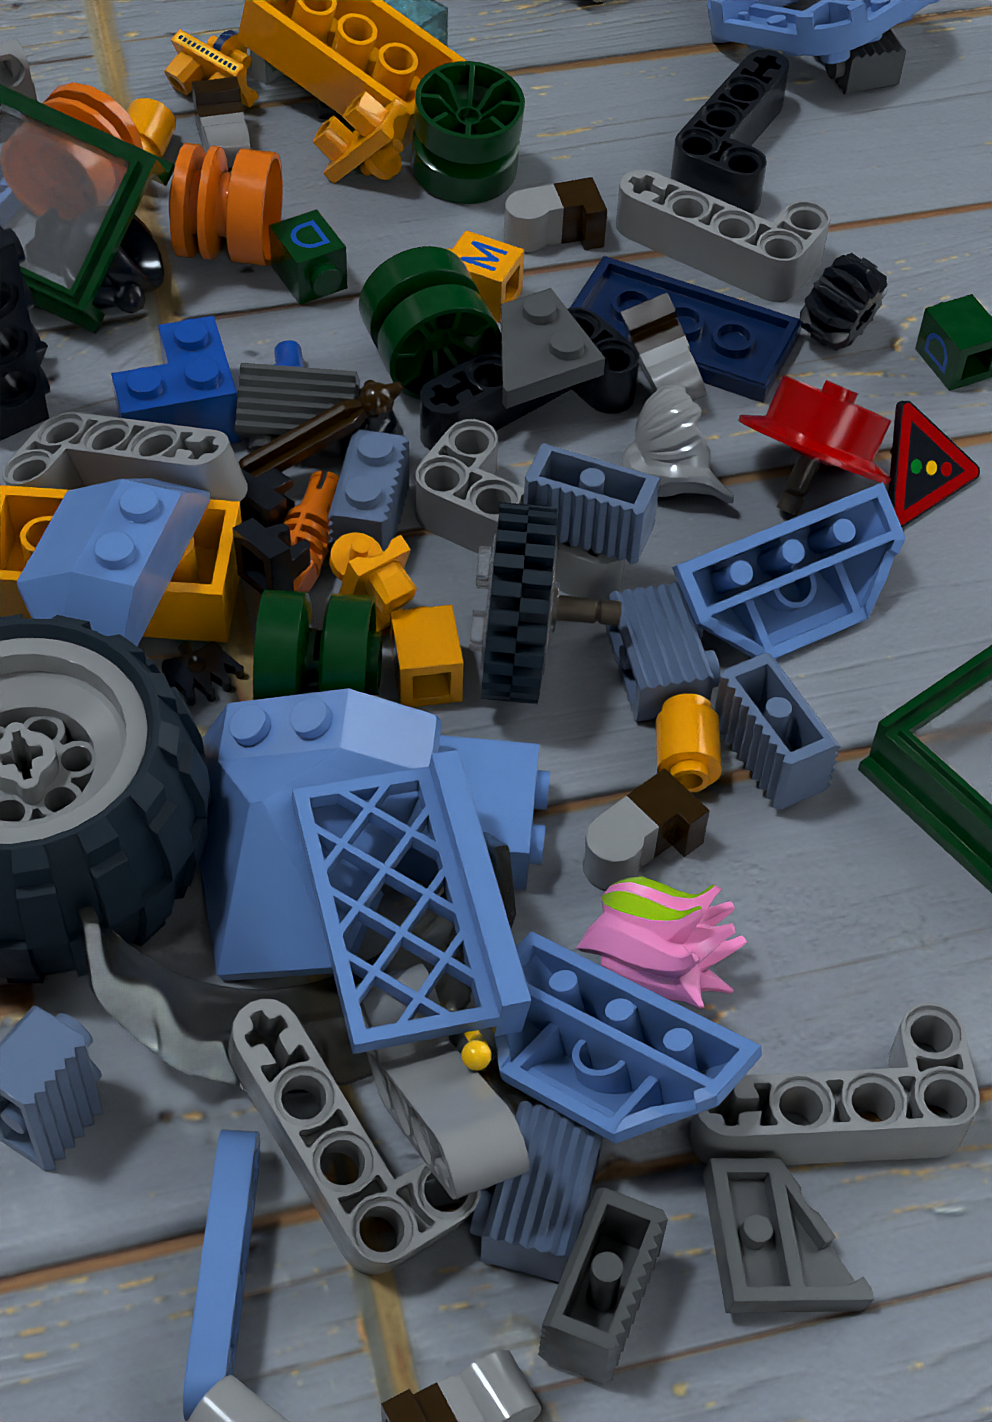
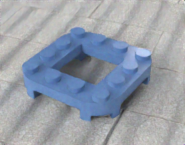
(821, 30)

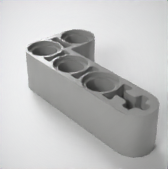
(722, 239)
(95, 449)
(462, 498)
(831, 1097)
(440, 1103)
(334, 1131)

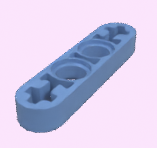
(222, 1265)

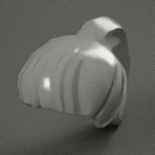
(673, 447)

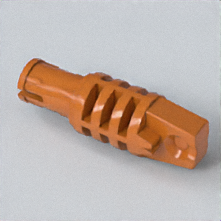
(311, 523)

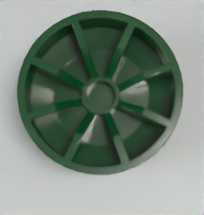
(467, 132)
(425, 315)
(299, 659)

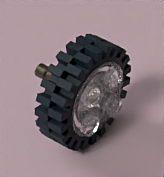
(524, 603)

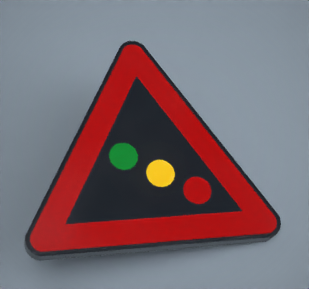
(924, 464)

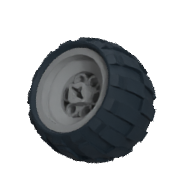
(118, 749)

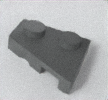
(543, 349)
(772, 1244)

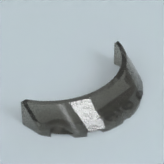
(193, 1019)

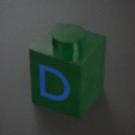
(308, 256)
(957, 341)

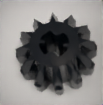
(843, 301)

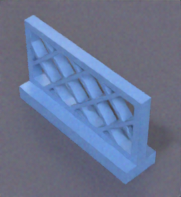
(471, 904)

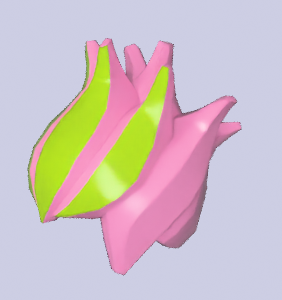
(663, 938)

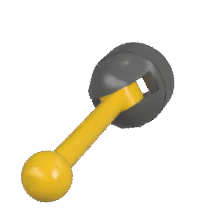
(475, 1048)

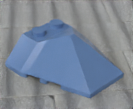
(254, 857)

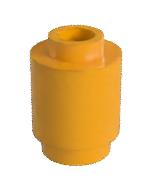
(154, 123)
(689, 741)

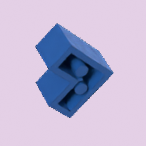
(190, 385)

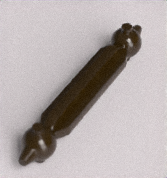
(323, 429)

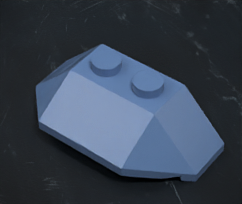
(112, 553)
(796, 576)
(614, 1048)

